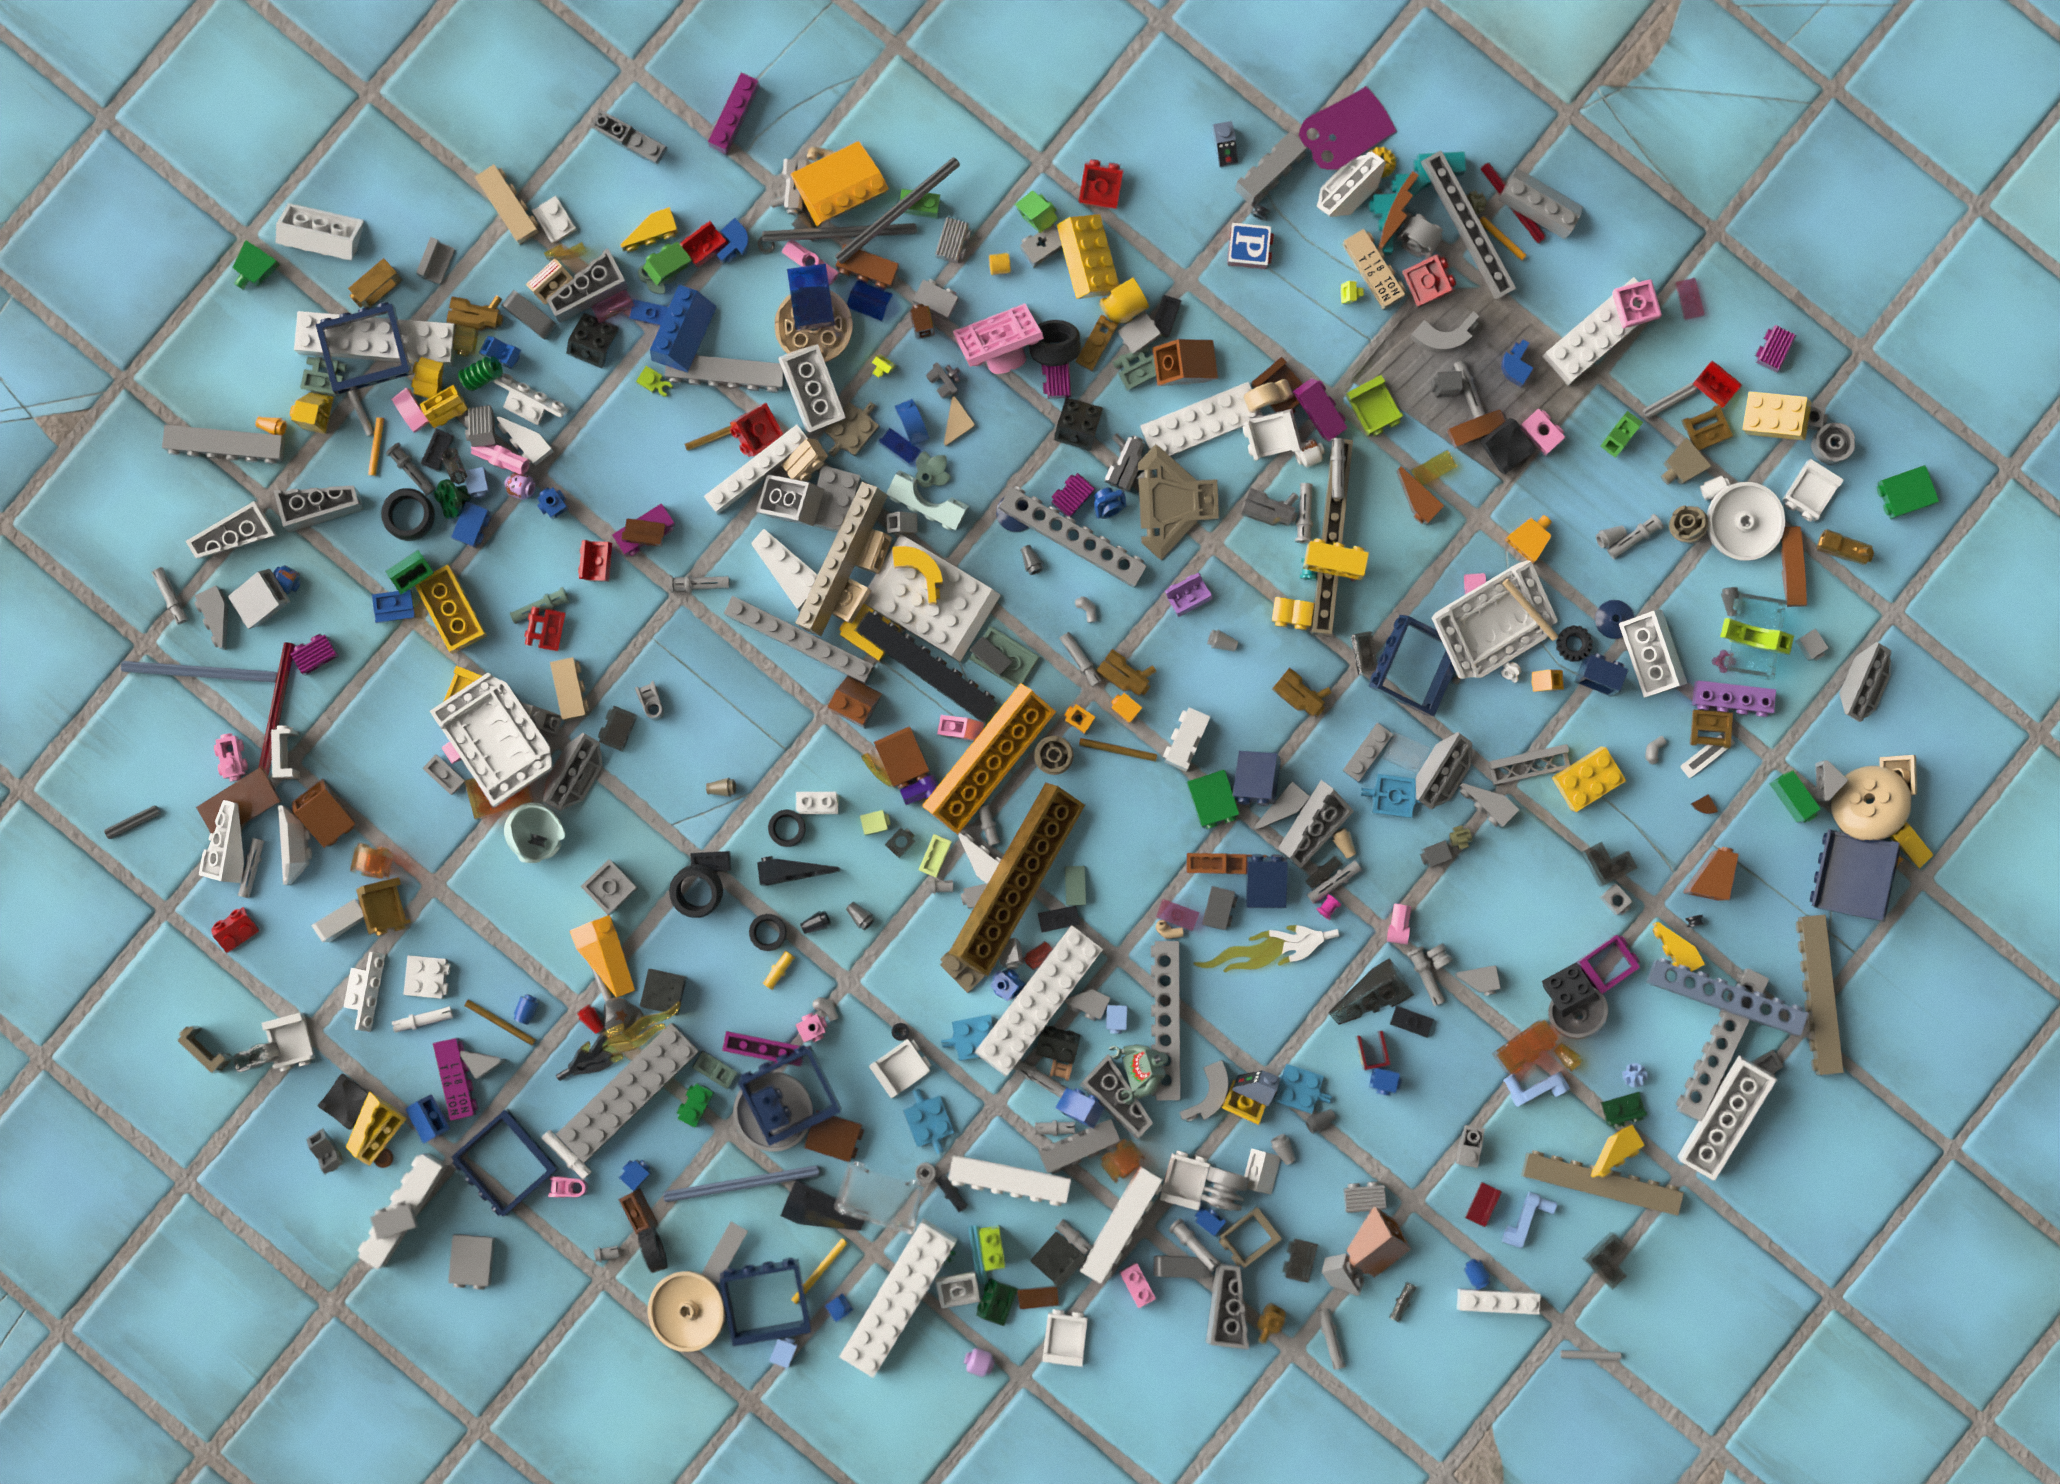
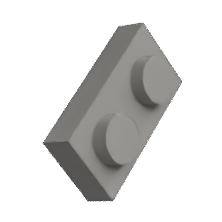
(443, 774)

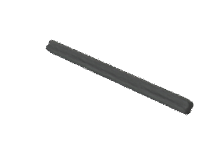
(897, 210)
(834, 232)

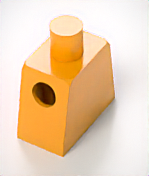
(1530, 538)

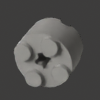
(1420, 236)
(1842, 449)

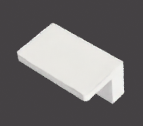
(1262, 1171)

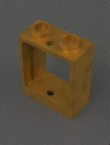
(374, 284)

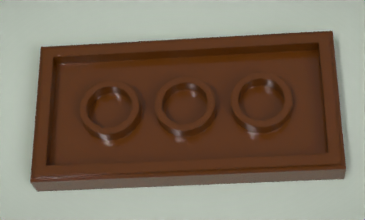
(252, 793)

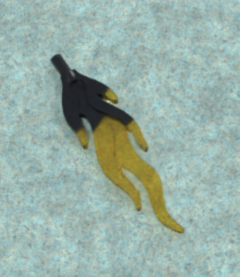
(613, 1045)

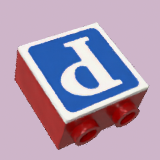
(1250, 246)

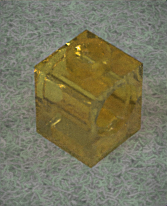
(465, 340)

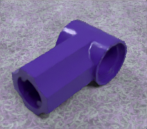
(919, 790)

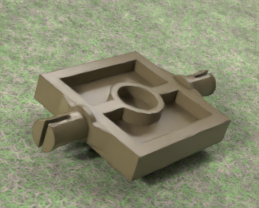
(854, 430)

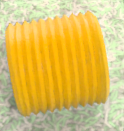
(1000, 263)

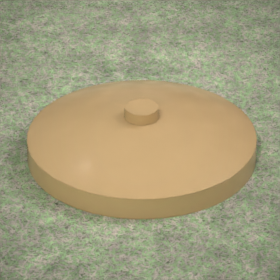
(686, 1311)

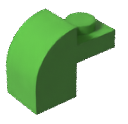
(1621, 434)

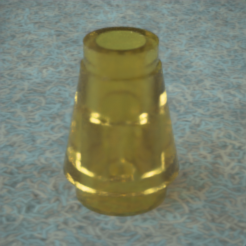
(1568, 1057)

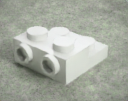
(426, 977)

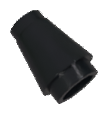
(816, 922)

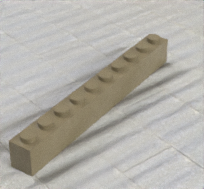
(1332, 533)

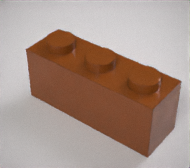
(869, 268)

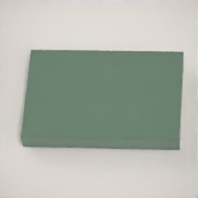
(1022, 658)

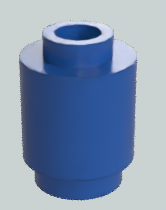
(526, 1009)
(1477, 1273)

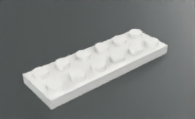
(1200, 421)

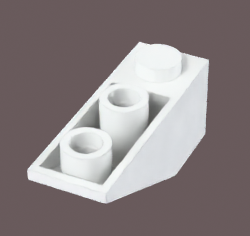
(530, 442)
(979, 857)

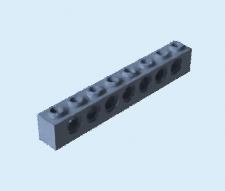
(1792, 1026)

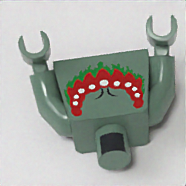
(1143, 1069)

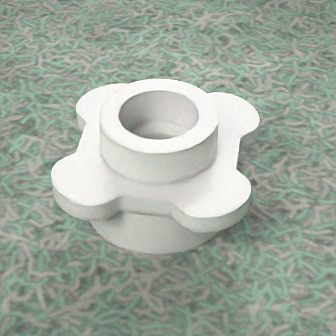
(1511, 671)

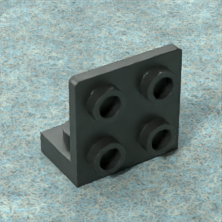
(591, 340)
(1078, 423)
(662, 990)
(1058, 1259)

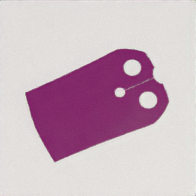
(1355, 121)

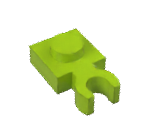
(652, 380)

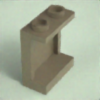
(209, 1061)

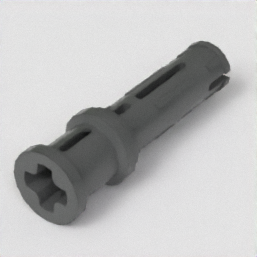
(405, 462)

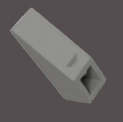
(215, 611)
(1496, 806)

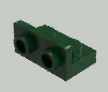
(1623, 1109)
(996, 1302)

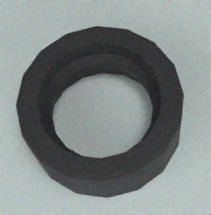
(786, 813)
(753, 928)

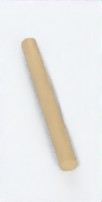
(1530, 609)

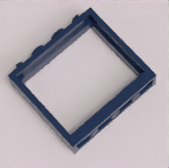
(373, 378)
(1439, 682)
(835, 1108)
(484, 1191)
(769, 1332)

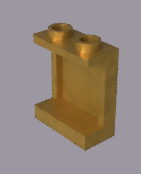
(382, 906)

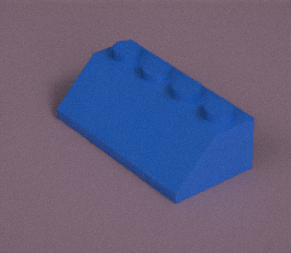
(682, 329)

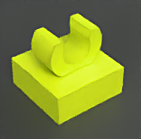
(1350, 292)
(883, 365)

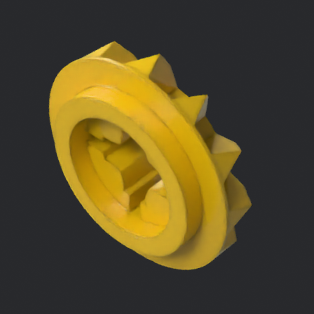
(1388, 158)

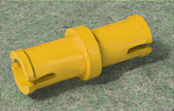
(778, 970)

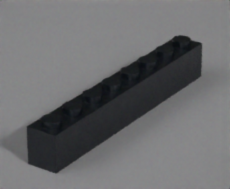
(925, 666)

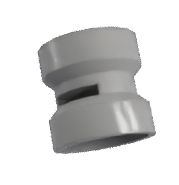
(1439, 956)
(925, 1172)

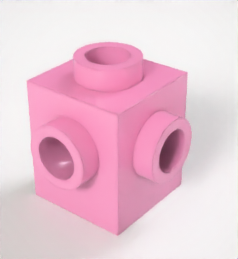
(804, 1027)

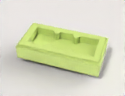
(935, 855)

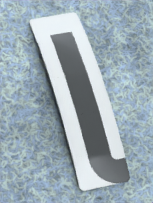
(1703, 758)

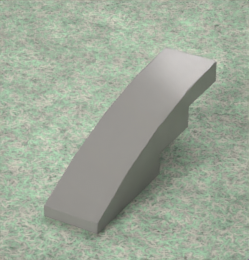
(724, 1252)

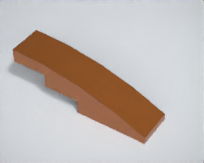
(1396, 216)
(1793, 567)
(1217, 863)

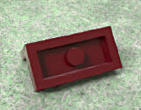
(1483, 1204)

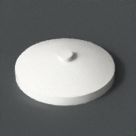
(1745, 521)

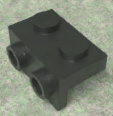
(1058, 1044)

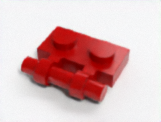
(551, 628)

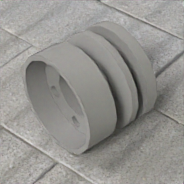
(1225, 1189)

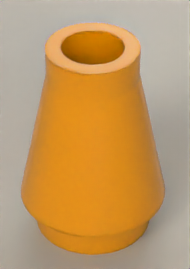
(274, 426)

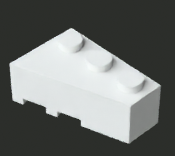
(1186, 739)

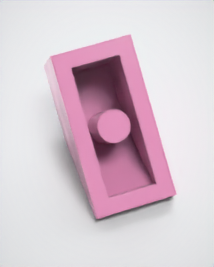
(959, 727)

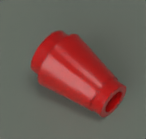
(590, 1018)

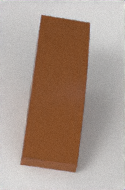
(1475, 428)

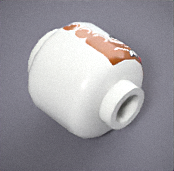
(1309, 453)

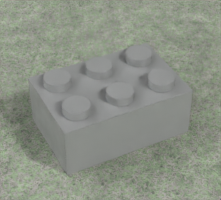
(837, 497)
(790, 500)

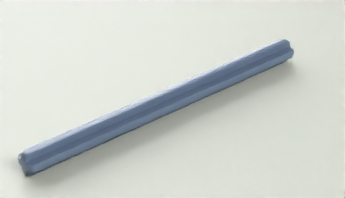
(198, 671)
(741, 1183)

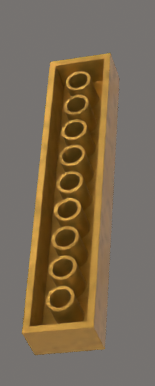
(1016, 879)

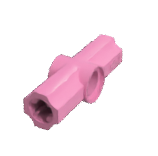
(800, 255)
(502, 458)

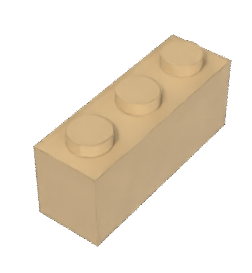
(569, 688)

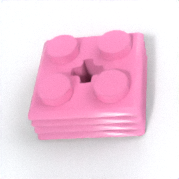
(1641, 292)

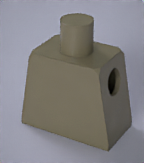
(1684, 463)

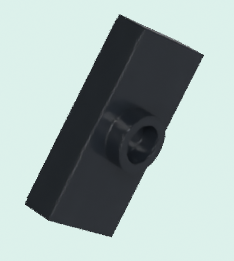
(1167, 314)
(439, 442)
(717, 861)
(1058, 918)
(1411, 1021)

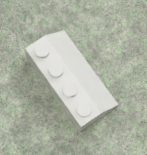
(319, 231)
(811, 388)
(1653, 653)

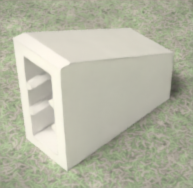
(339, 921)

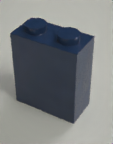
(1256, 778)
(1266, 881)

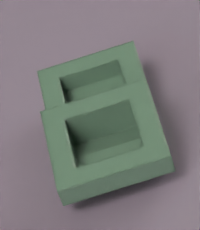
(1075, 885)
(714, 1069)

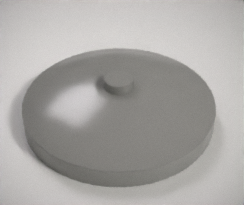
(795, 1097)

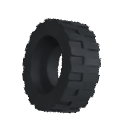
(652, 1250)

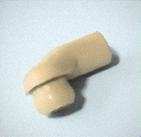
(814, 152)
(1167, 932)

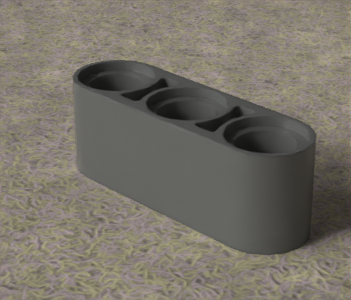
(529, 314)
(1180, 1267)

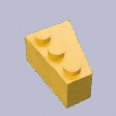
(312, 411)
(374, 1128)

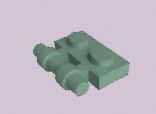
(1137, 373)
(318, 381)

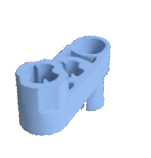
(1519, 1096)
(1517, 1236)

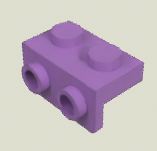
(1188, 594)

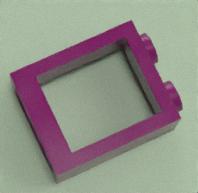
(1592, 976)

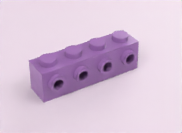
(1733, 697)

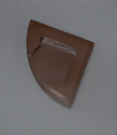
(1704, 805)

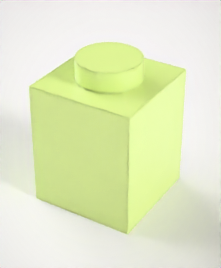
(875, 822)

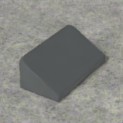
(990, 656)

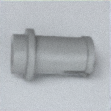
(940, 886)
(606, 1253)

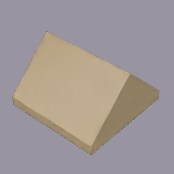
(1905, 767)

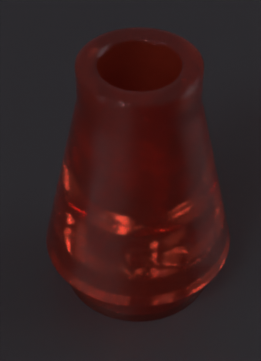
(1037, 955)

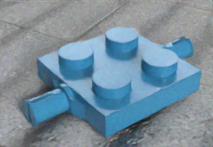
(1393, 795)
(969, 1035)
(1300, 1089)
(928, 1121)

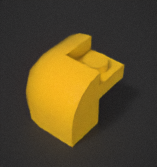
(1124, 302)

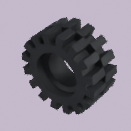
(1585, 638)

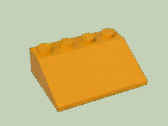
(839, 183)

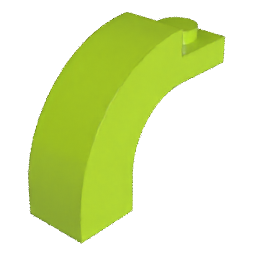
(1756, 637)

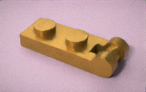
(1096, 343)

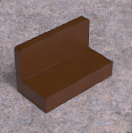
(643, 532)

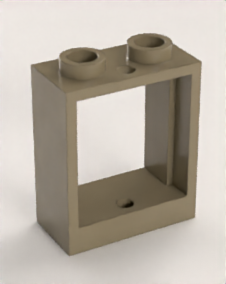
(1226, 1244)

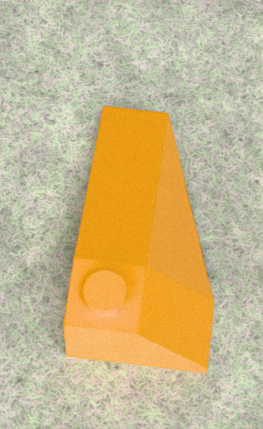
(602, 950)

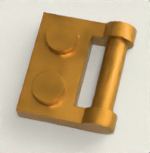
(1709, 434)
(1712, 722)

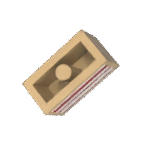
(549, 281)

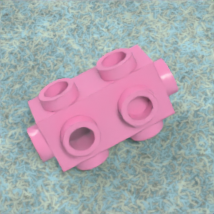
(231, 763)

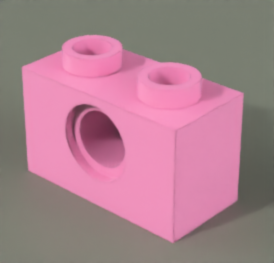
(1531, 430)
(1137, 1285)

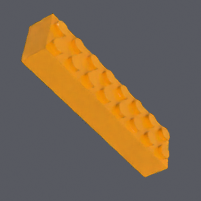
(989, 758)

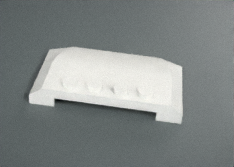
(1491, 625)
(494, 737)

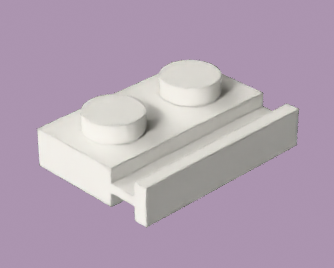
(554, 220)

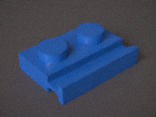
(393, 606)

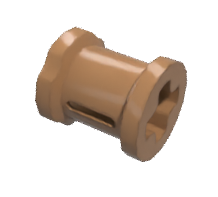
(1060, 1070)

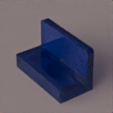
(869, 300)
(899, 447)

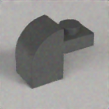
(325, 1151)

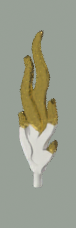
(1276, 944)

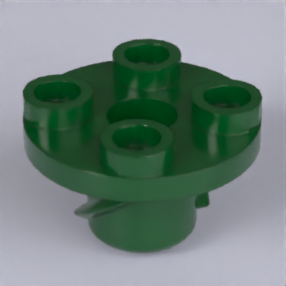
(451, 498)

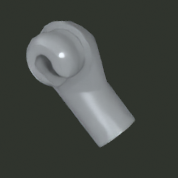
(1088, 606)
(1652, 750)
(826, 1005)

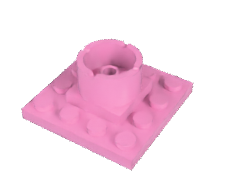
(999, 339)

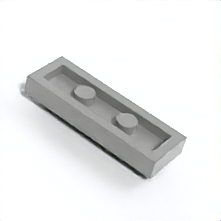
(1367, 752)

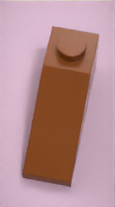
(1420, 500)

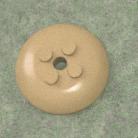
(830, 339)
(1877, 819)

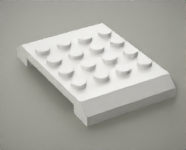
(951, 623)

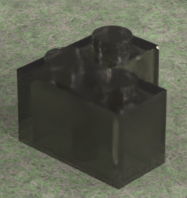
(1606, 868)
(1602, 1259)

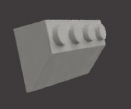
(1541, 203)

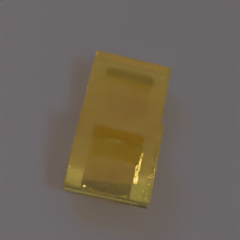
(560, 254)
(1434, 468)
(880, 774)

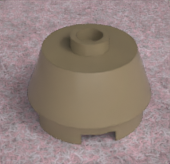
(1688, 524)
(1053, 755)

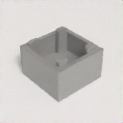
(609, 887)

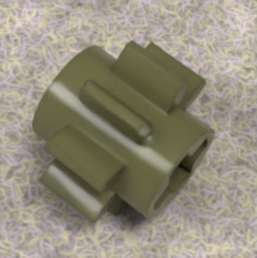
(1477, 201)
(1460, 837)

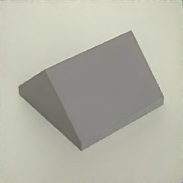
(1828, 780)
(480, 1063)

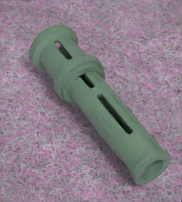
(548, 599)

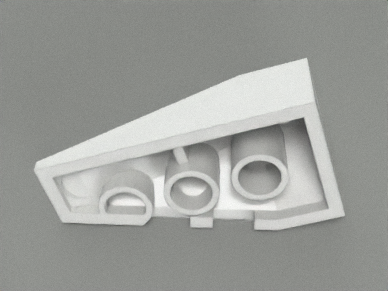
(225, 853)

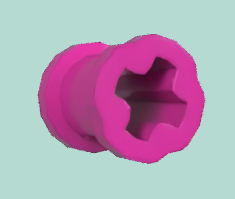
(1328, 907)

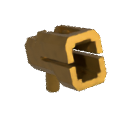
(475, 316)
(1844, 547)
(1135, 680)
(1298, 695)
(1270, 1321)

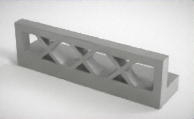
(1531, 756)

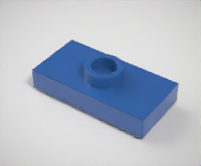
(648, 312)

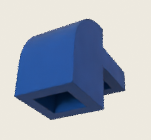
(737, 239)
(506, 354)
(1513, 367)
(912, 422)

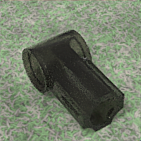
(454, 466)

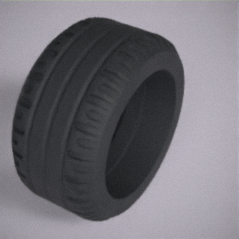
(1064, 347)
(396, 497)
(679, 901)

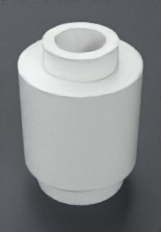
(1713, 487)

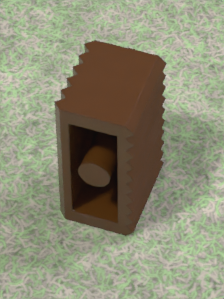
(922, 321)

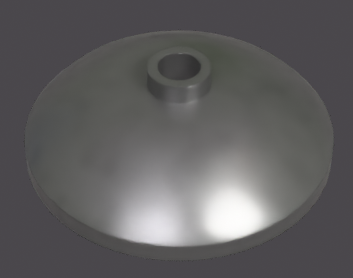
(1593, 1020)

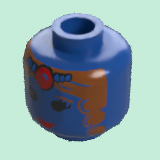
(287, 578)

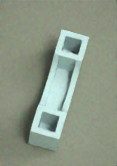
(905, 490)

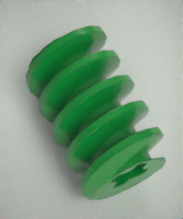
(480, 373)

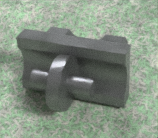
(948, 387)

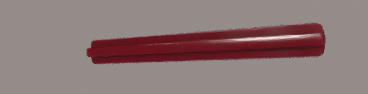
(1499, 185)

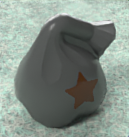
(620, 1011)

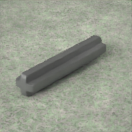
(132, 822)

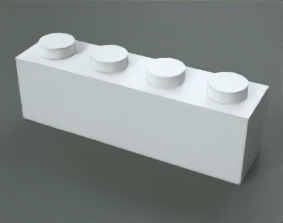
(1498, 1301)

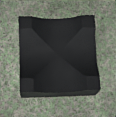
(1507, 445)
(1569, 989)
(344, 1101)

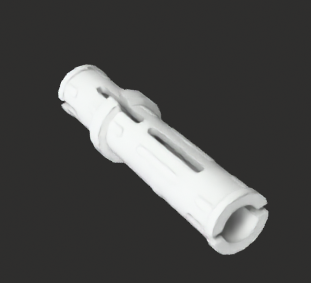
(413, 1022)
(566, 1154)

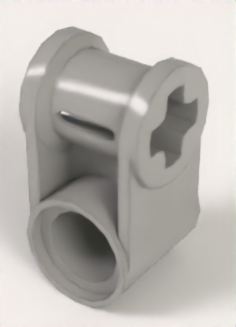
(649, 697)

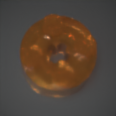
(371, 861)
(1122, 1161)

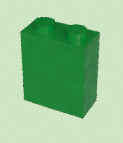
(1907, 492)
(409, 572)
(1795, 797)
(1213, 799)

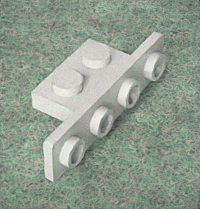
(528, 402)
(364, 989)

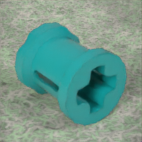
(1307, 574)

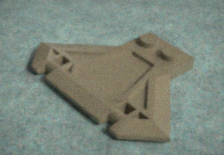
(1172, 501)

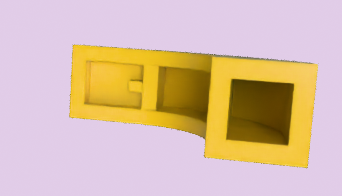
(917, 559)

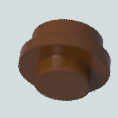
(384, 1158)

